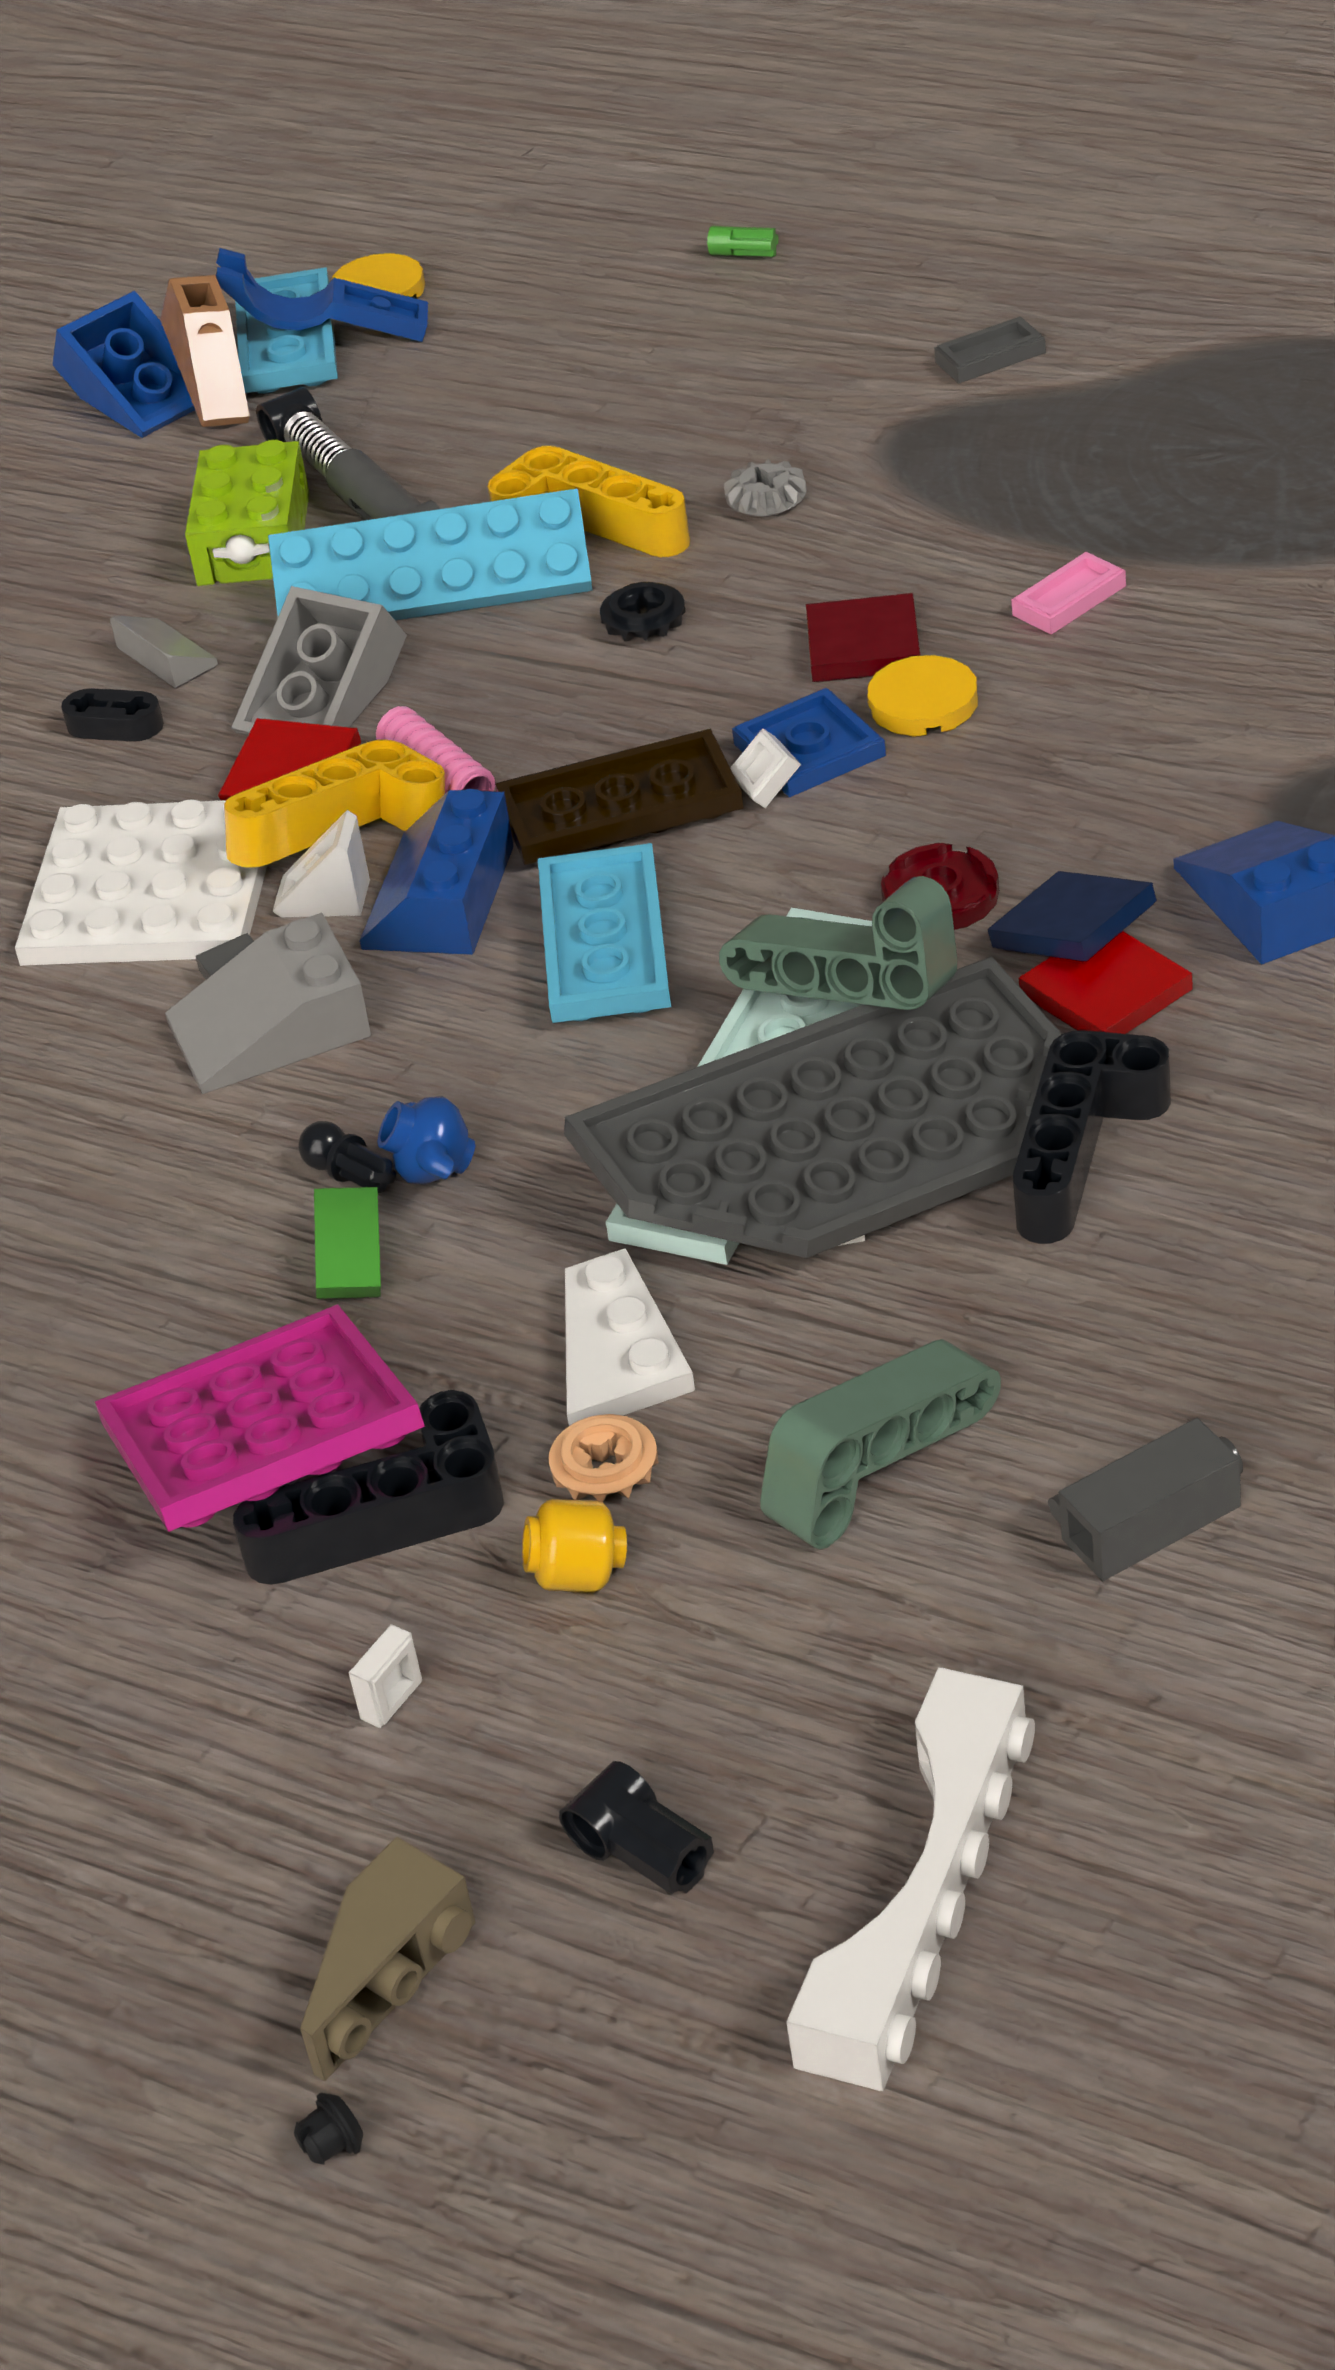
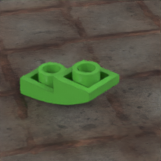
(347, 1242)

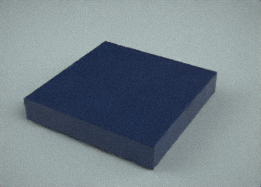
(1072, 915)

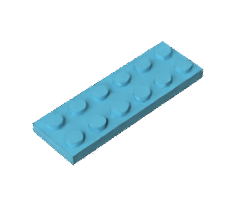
(442, 556)

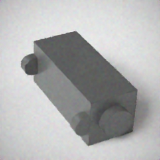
(1149, 1498)

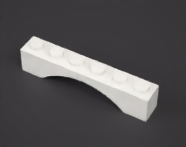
(863, 1993)

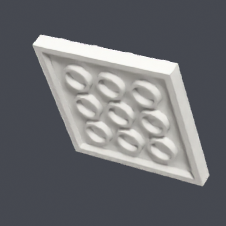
(137, 886)

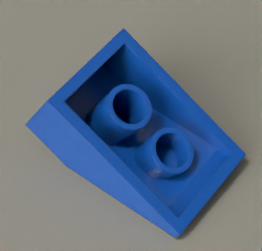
(123, 365)
(1268, 887)

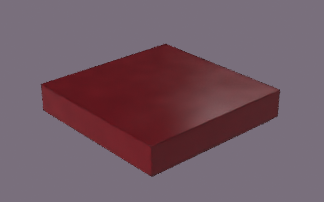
(860, 635)

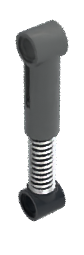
(347, 470)

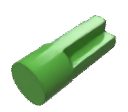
(742, 241)

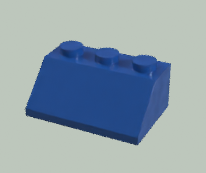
(443, 877)

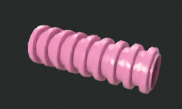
(412, 730)

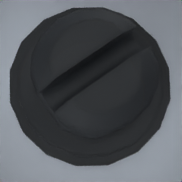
(328, 2130)

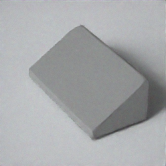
(161, 649)

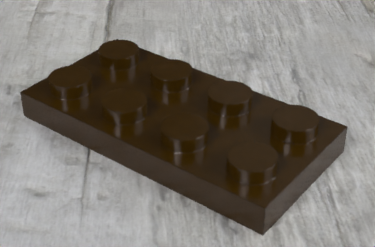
(620, 796)

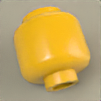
(573, 1545)

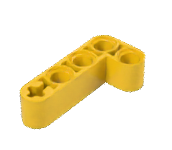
(611, 500)
(299, 807)

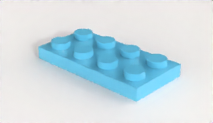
(284, 357)
(603, 933)

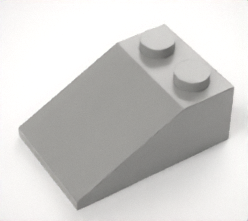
(321, 661)
(271, 1006)

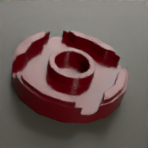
(966, 878)

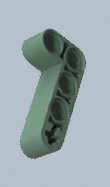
(888, 964)
(863, 1426)

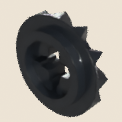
(623, 610)

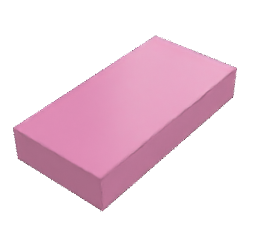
(1068, 593)

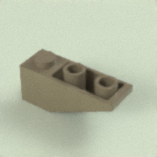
(384, 1941)

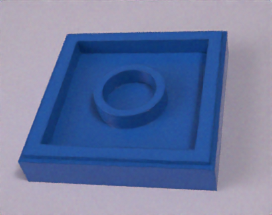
(820, 735)

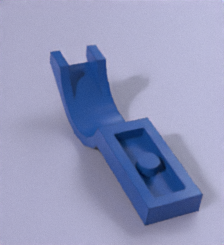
(337, 301)

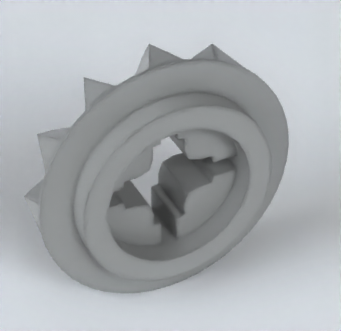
(751, 490)

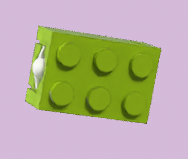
(240, 501)

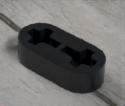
(112, 714)

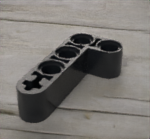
(1081, 1082)
(380, 1503)

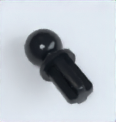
(344, 1156)

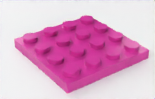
(257, 1417)

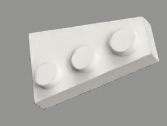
(617, 1342)

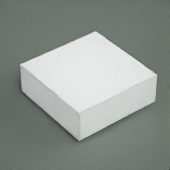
(764, 768)
(385, 1676)

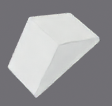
(328, 876)

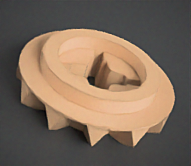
(598, 1439)

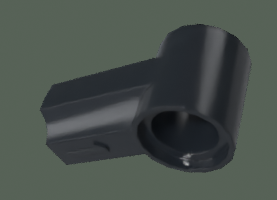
(624, 1819)

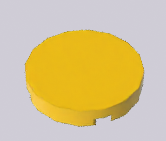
(385, 272)
(922, 695)

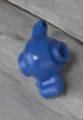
(426, 1139)

